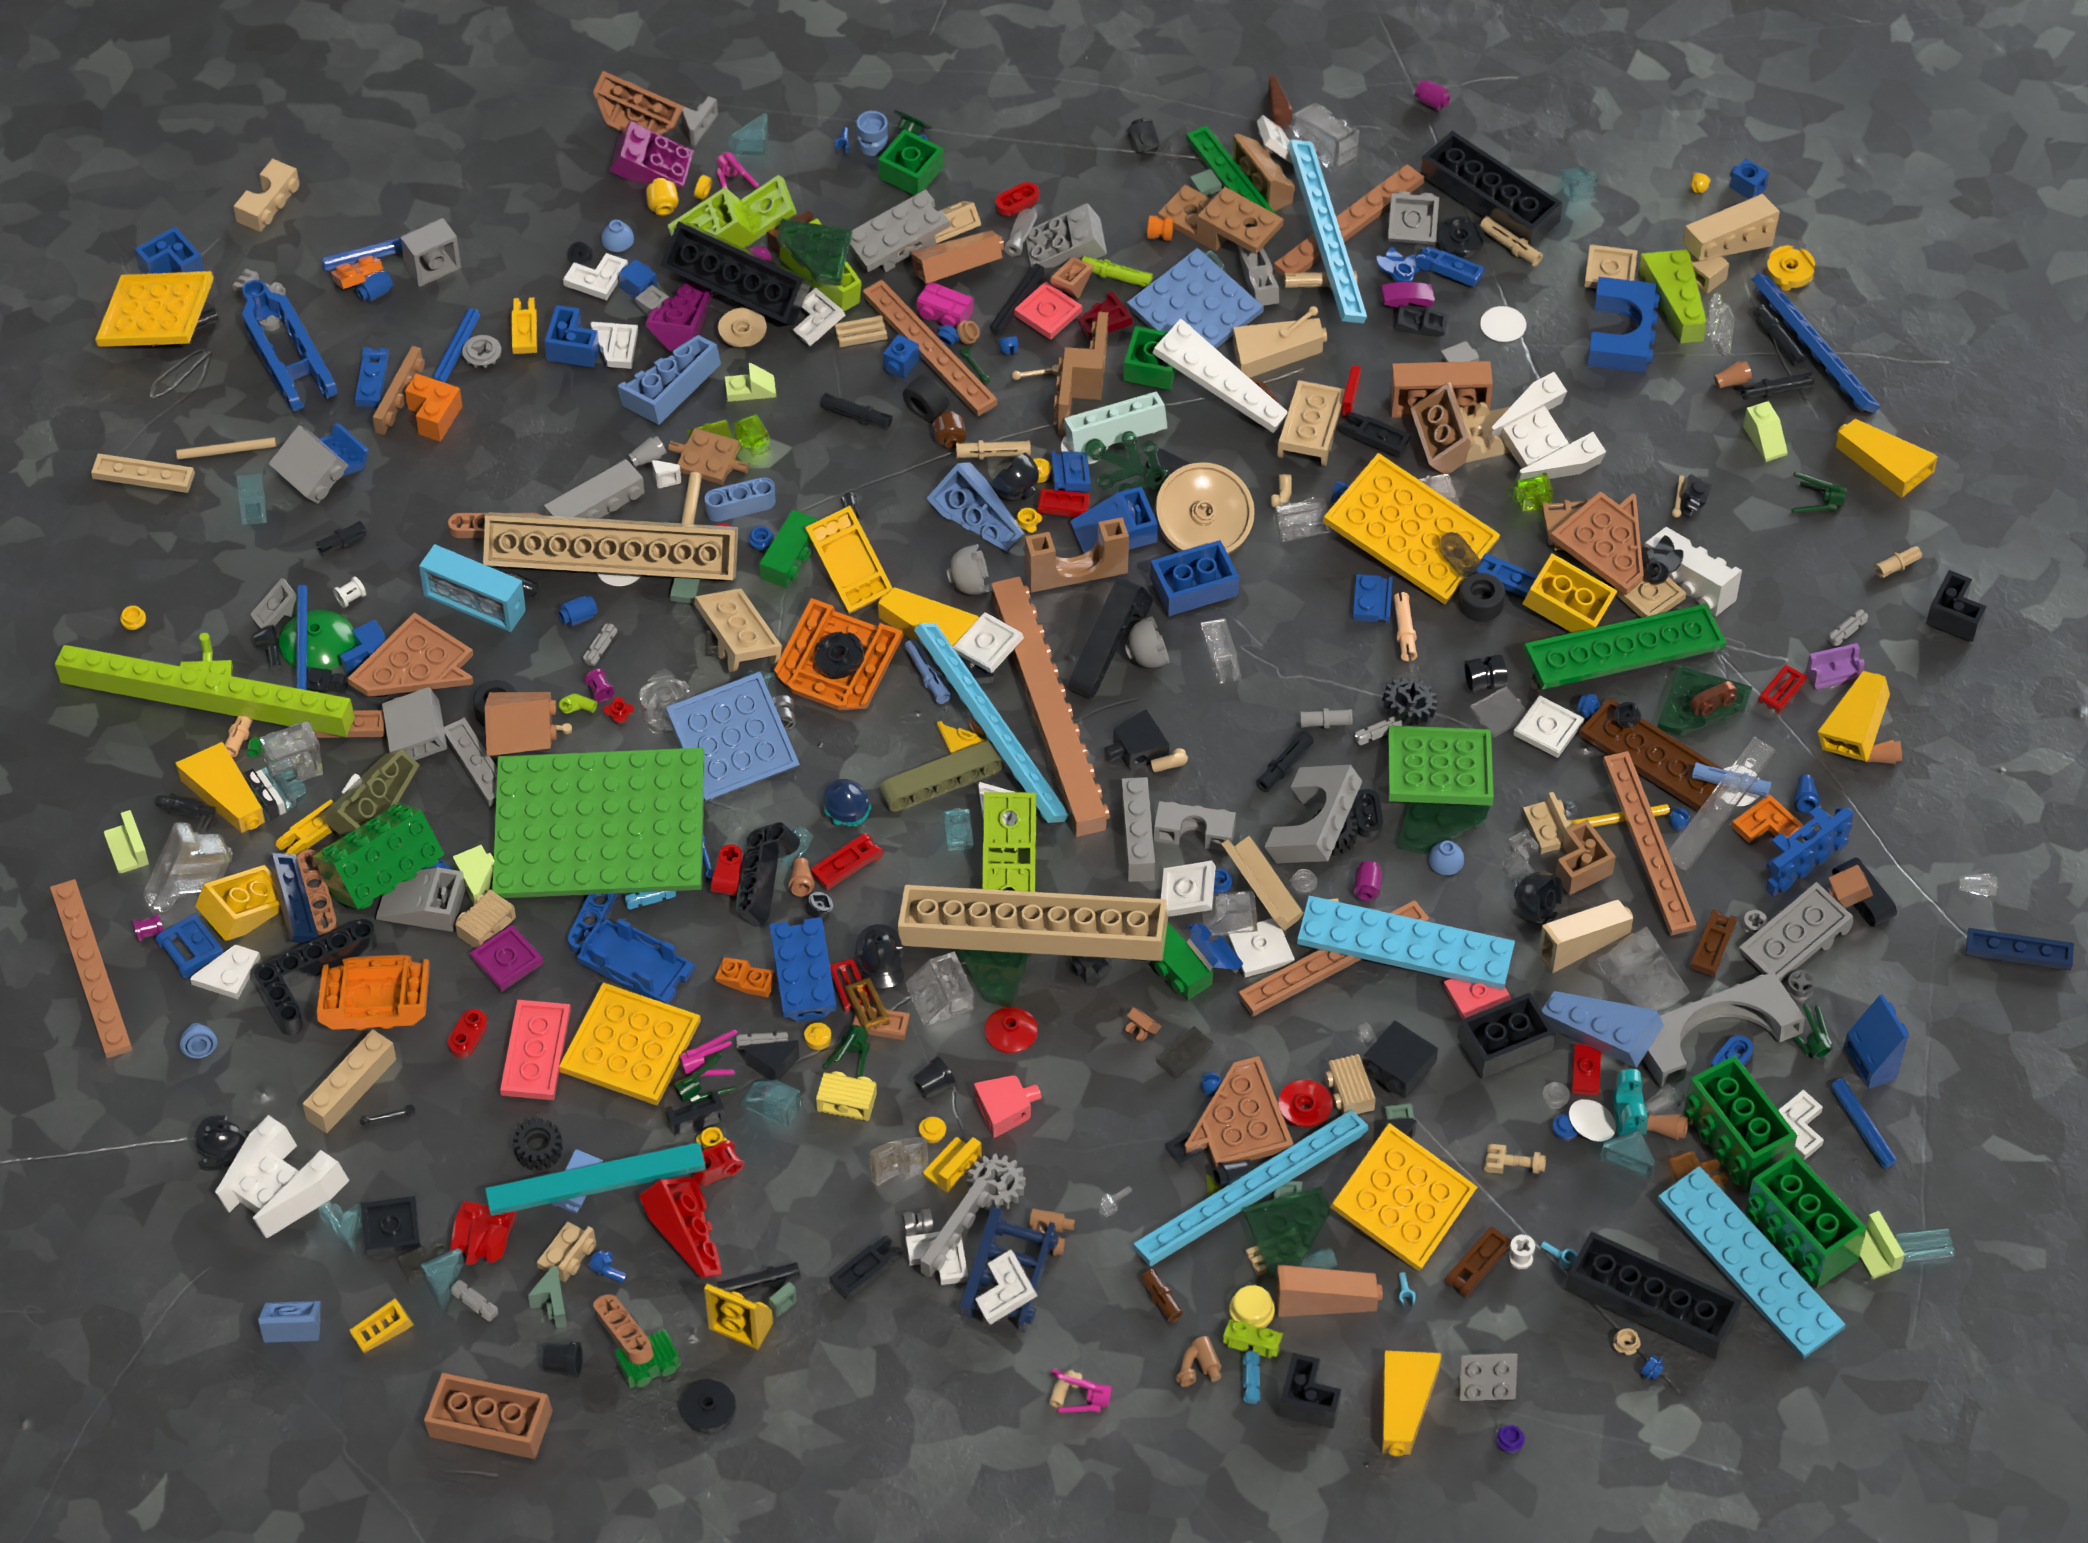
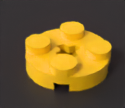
(1786, 277)

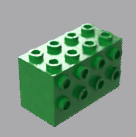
(378, 856)
(1737, 1121)
(1805, 1220)

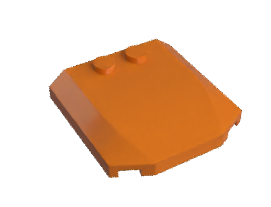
(799, 670)
(373, 992)

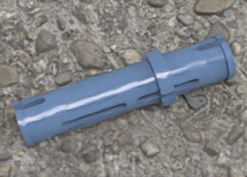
(931, 678)
(1715, 775)

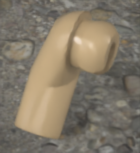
(1285, 490)
(1175, 760)
(1060, 1389)

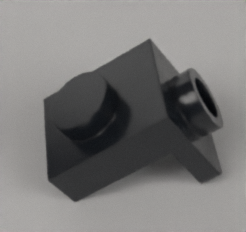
(1143, 135)
(1090, 967)

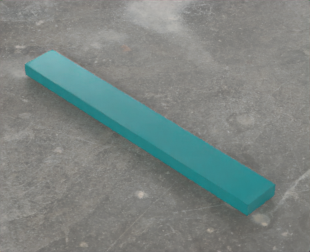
(595, 1179)

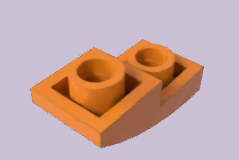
(741, 977)

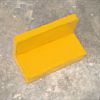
(953, 1163)

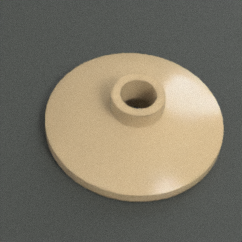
(742, 327)

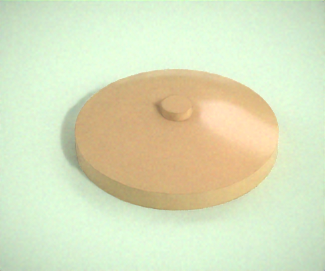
(1204, 506)

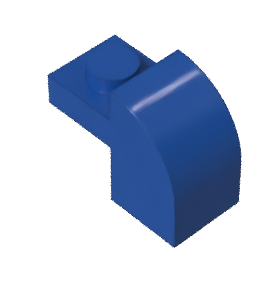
(367, 641)

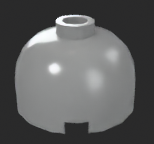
(969, 571)
(1147, 644)

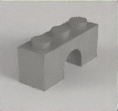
(1175, 819)

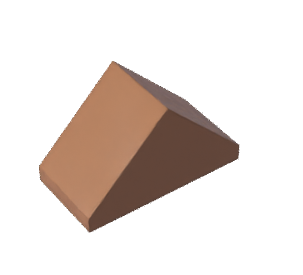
(1072, 277)

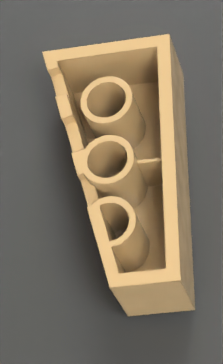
(1733, 230)

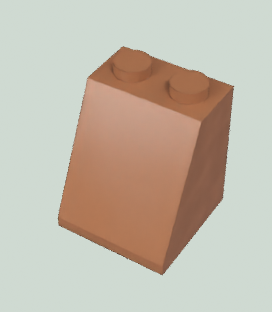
(519, 722)

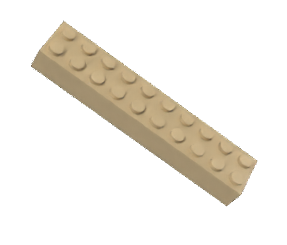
(610, 546)
(1033, 922)

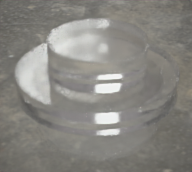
(1304, 881)
(1556, 1095)

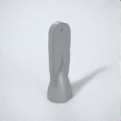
(1020, 231)

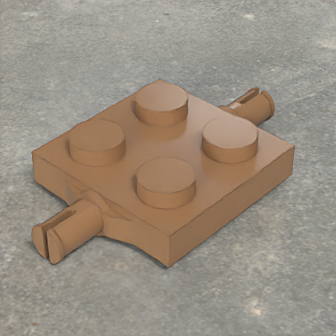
(709, 455)

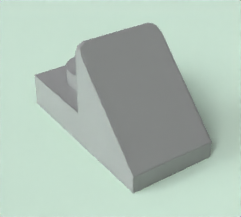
(698, 121)
(275, 605)

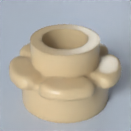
(1626, 1335)

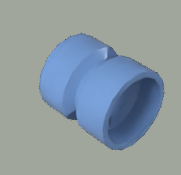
(872, 133)

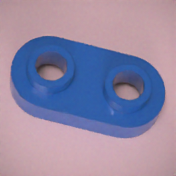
(1735, 1043)

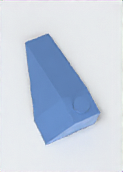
(974, 504)

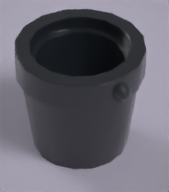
(934, 1078)
(563, 1359)

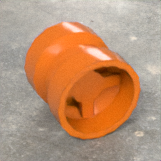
(1159, 228)

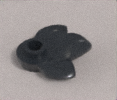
(1662, 559)

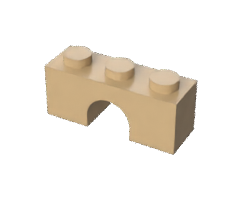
(258, 209)

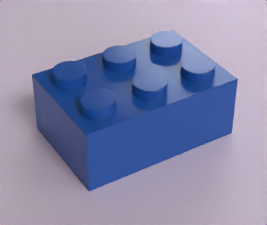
(1194, 578)

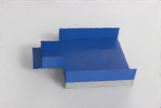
(1212, 953)

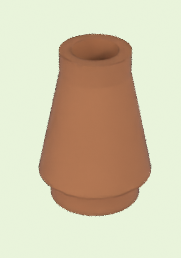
(1736, 374)
(1886, 752)
(801, 879)
(1669, 1125)

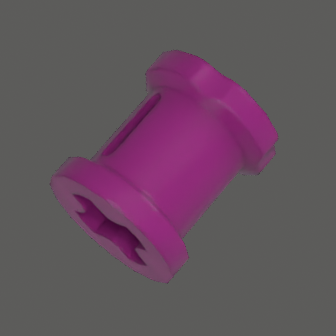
(599, 685)
(147, 927)

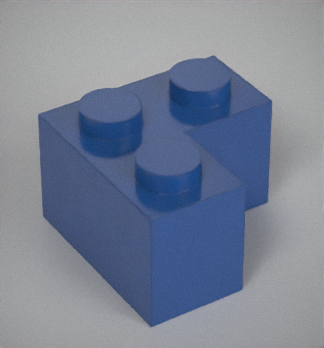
(168, 253)
(570, 342)

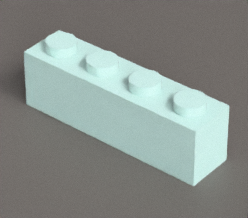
(1140, 415)

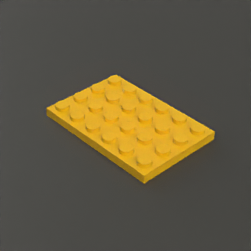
(1403, 524)

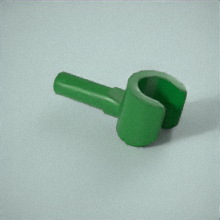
(254, 747)

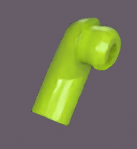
(576, 702)

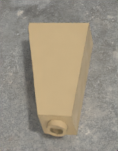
(1262, 348)
(1582, 934)

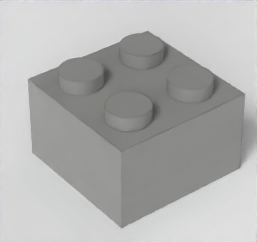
(430, 252)

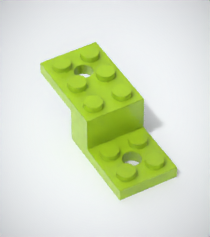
(742, 219)
(1009, 850)

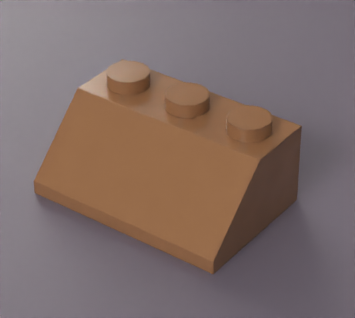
(1263, 172)
(1442, 429)

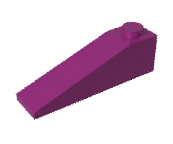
(681, 316)

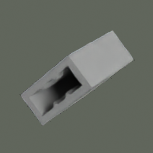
(308, 464)
(415, 724)

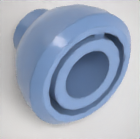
(617, 236)
(1446, 858)
(198, 1041)

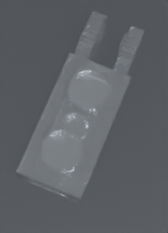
(1220, 648)

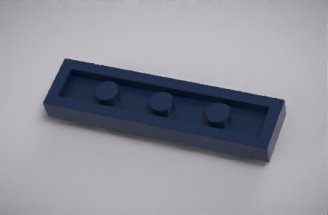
(293, 897)
(2019, 949)

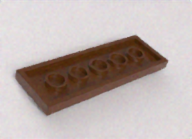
(1652, 753)

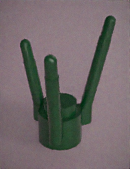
(1833, 494)
(1818, 1041)
(852, 1042)
(689, 1086)

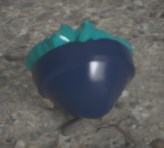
(846, 803)

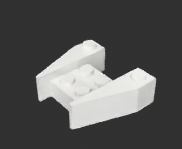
(1537, 439)
(274, 1187)

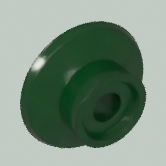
(910, 123)

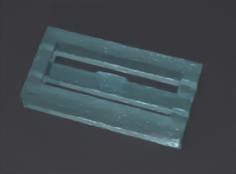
(1925, 1240)

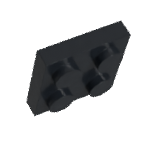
(390, 1225)

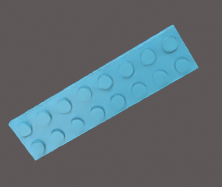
(1406, 942)
(1751, 1262)

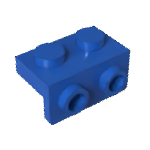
(347, 448)

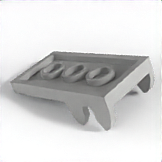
(1797, 933)

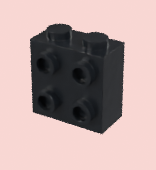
(1399, 1059)

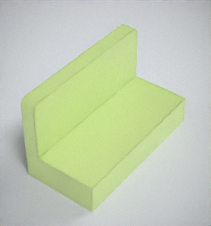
(126, 845)
(1880, 1249)

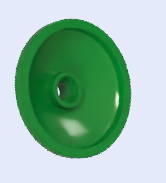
(324, 646)

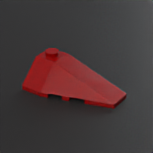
(678, 1213)

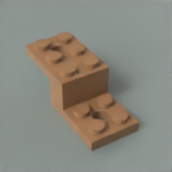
(1221, 219)
(1081, 372)

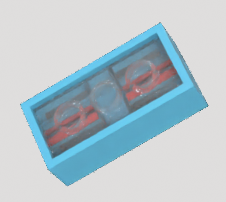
(472, 588)

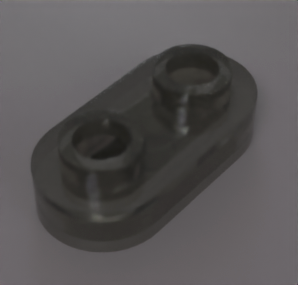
(1460, 555)

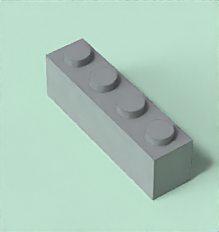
(599, 494)
(1138, 829)

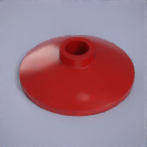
(1007, 1038)
(1307, 1094)

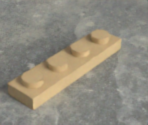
(143, 473)

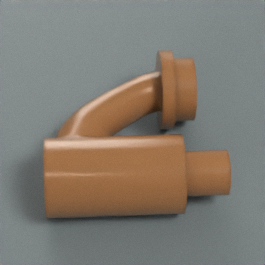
(1040, 1221)
(1207, 1358)

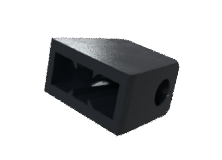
(1137, 741)

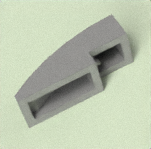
(1259, 276)

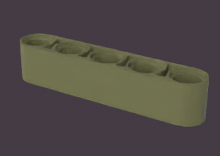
(941, 776)

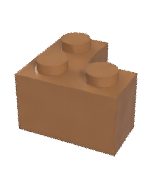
(1586, 858)

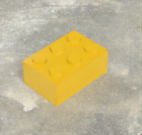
(1569, 596)

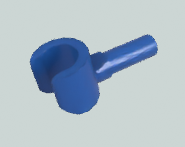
(842, 142)

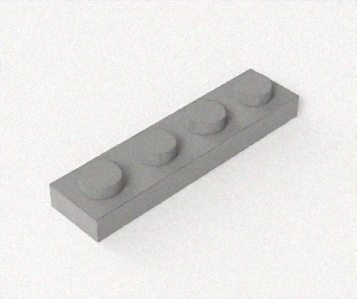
(473, 758)
(951, 1232)

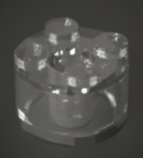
(656, 696)

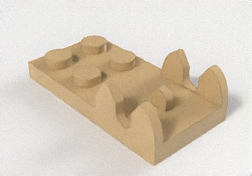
(1311, 420)
(1478, 428)
(738, 627)

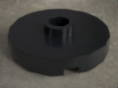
(1460, 237)
(838, 645)
(710, 1418)

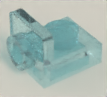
(958, 829)

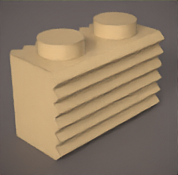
(485, 919)
(1350, 1085)

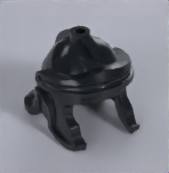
(880, 955)
(219, 1141)

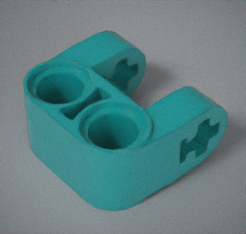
(1629, 1103)

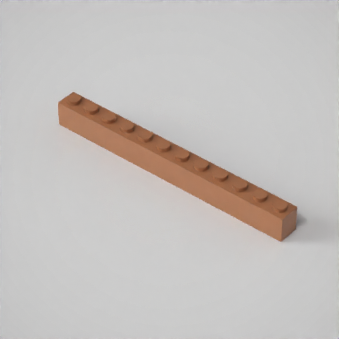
(1050, 710)

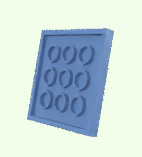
(1199, 296)
(738, 734)

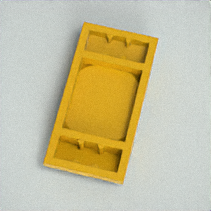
(849, 559)

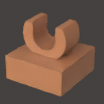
(1144, 1022)

